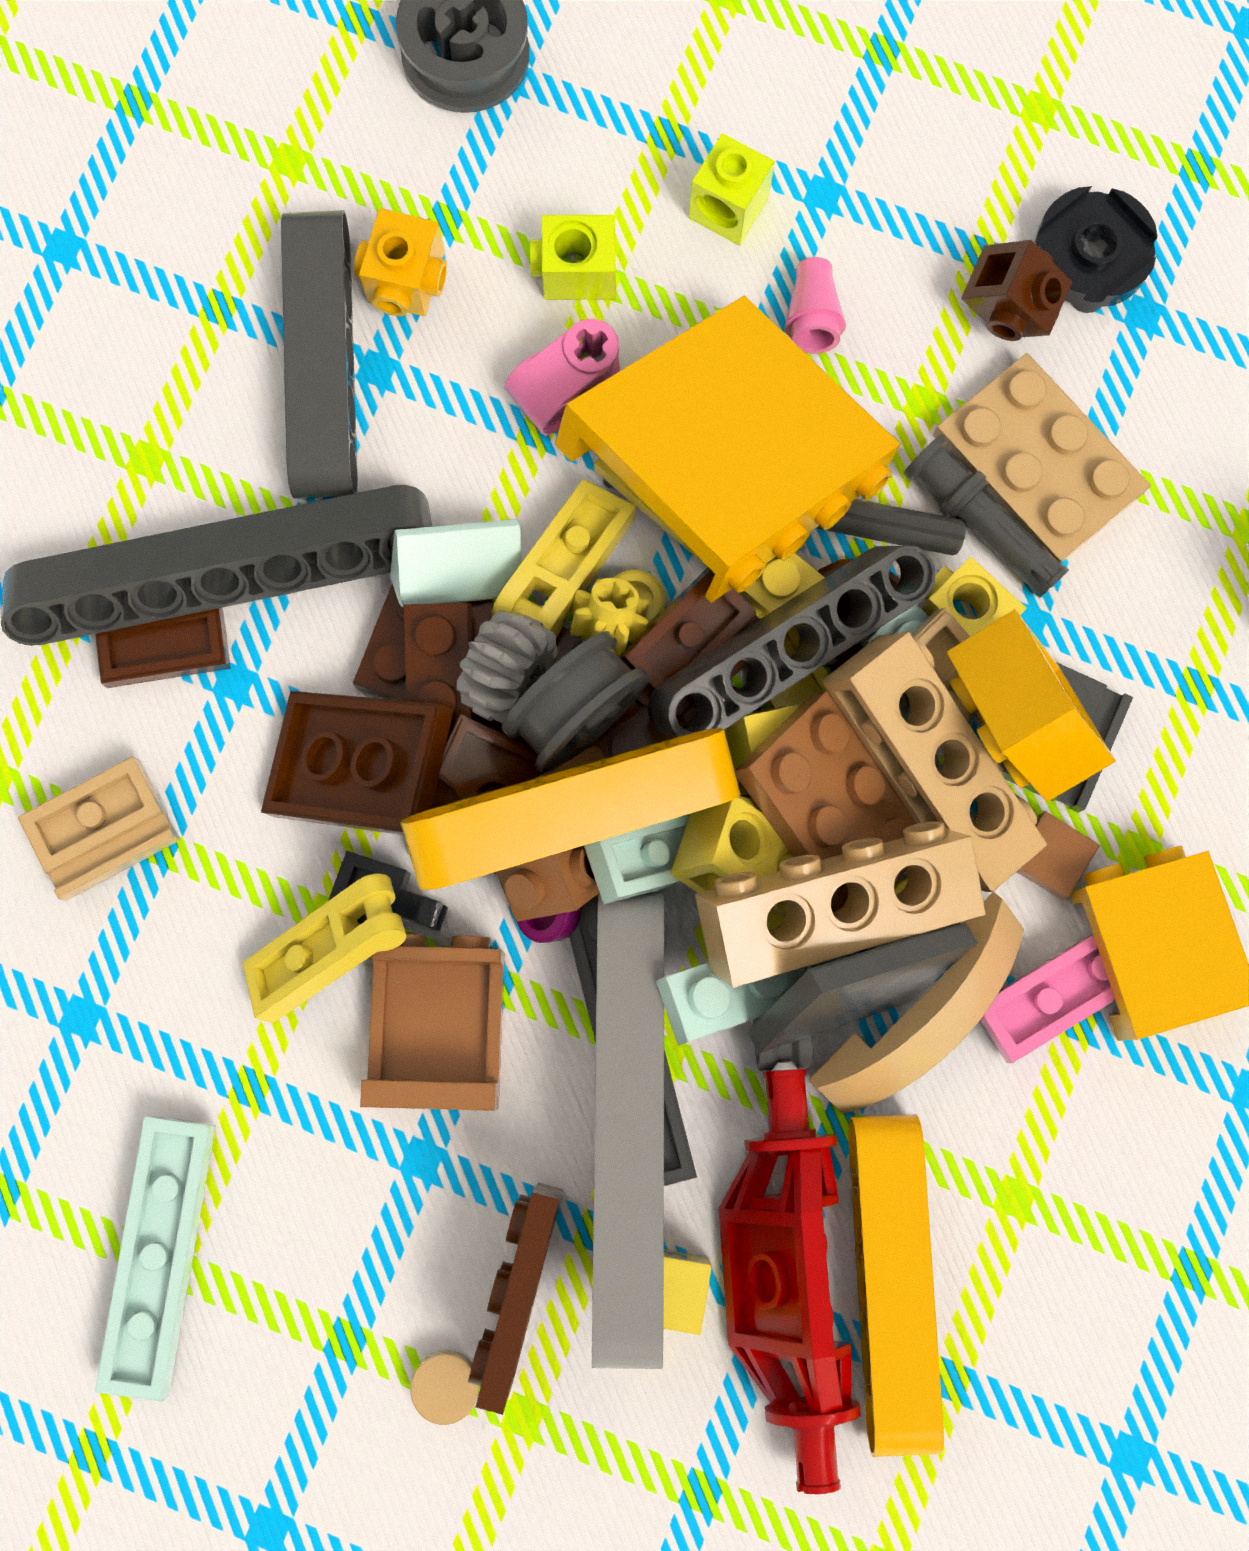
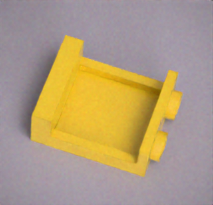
(1166, 942)

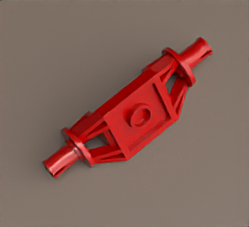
(781, 1284)

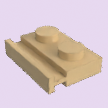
(98, 828)

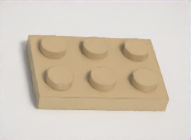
(1043, 458)

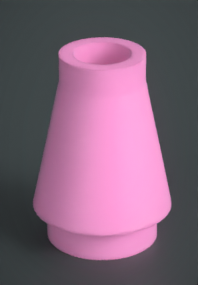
(815, 311)

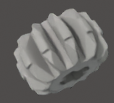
(504, 663)

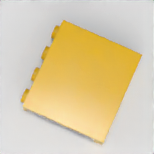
(733, 442)

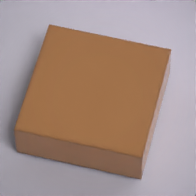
(1063, 860)

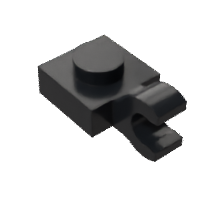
(406, 904)

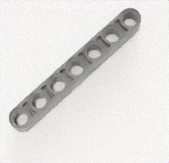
(629, 1136)

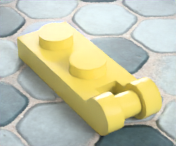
(567, 555)
(323, 947)

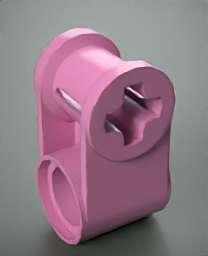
(559, 375)

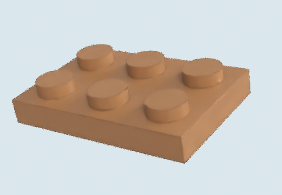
(822, 786)

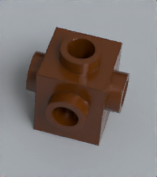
(1016, 290)

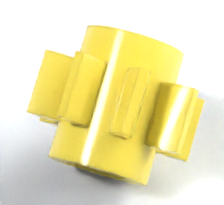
(612, 608)

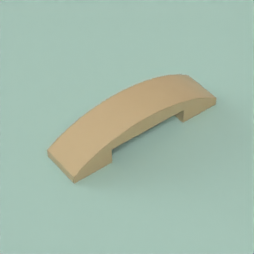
(933, 1025)

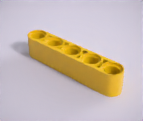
(570, 808)
(895, 1286)

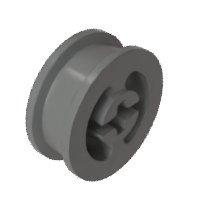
(473, 66)
(575, 701)

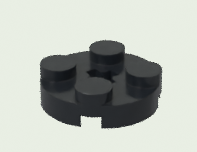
(1116, 220)

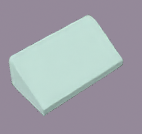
(454, 561)

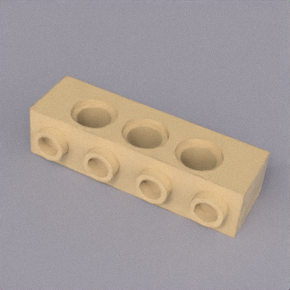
(905, 750)
(939, 893)

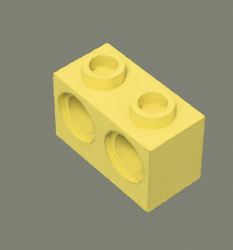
(728, 842)

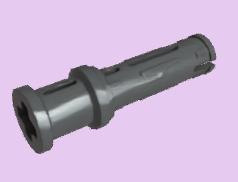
(965, 496)

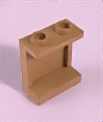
(436, 1026)

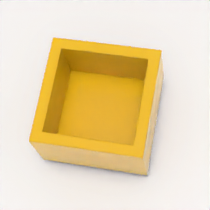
(1027, 708)

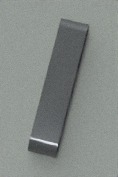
(318, 354)
(820, 634)

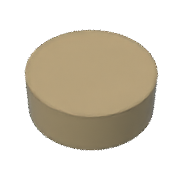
(442, 1388)

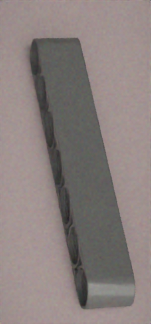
(207, 566)

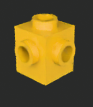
(402, 263)

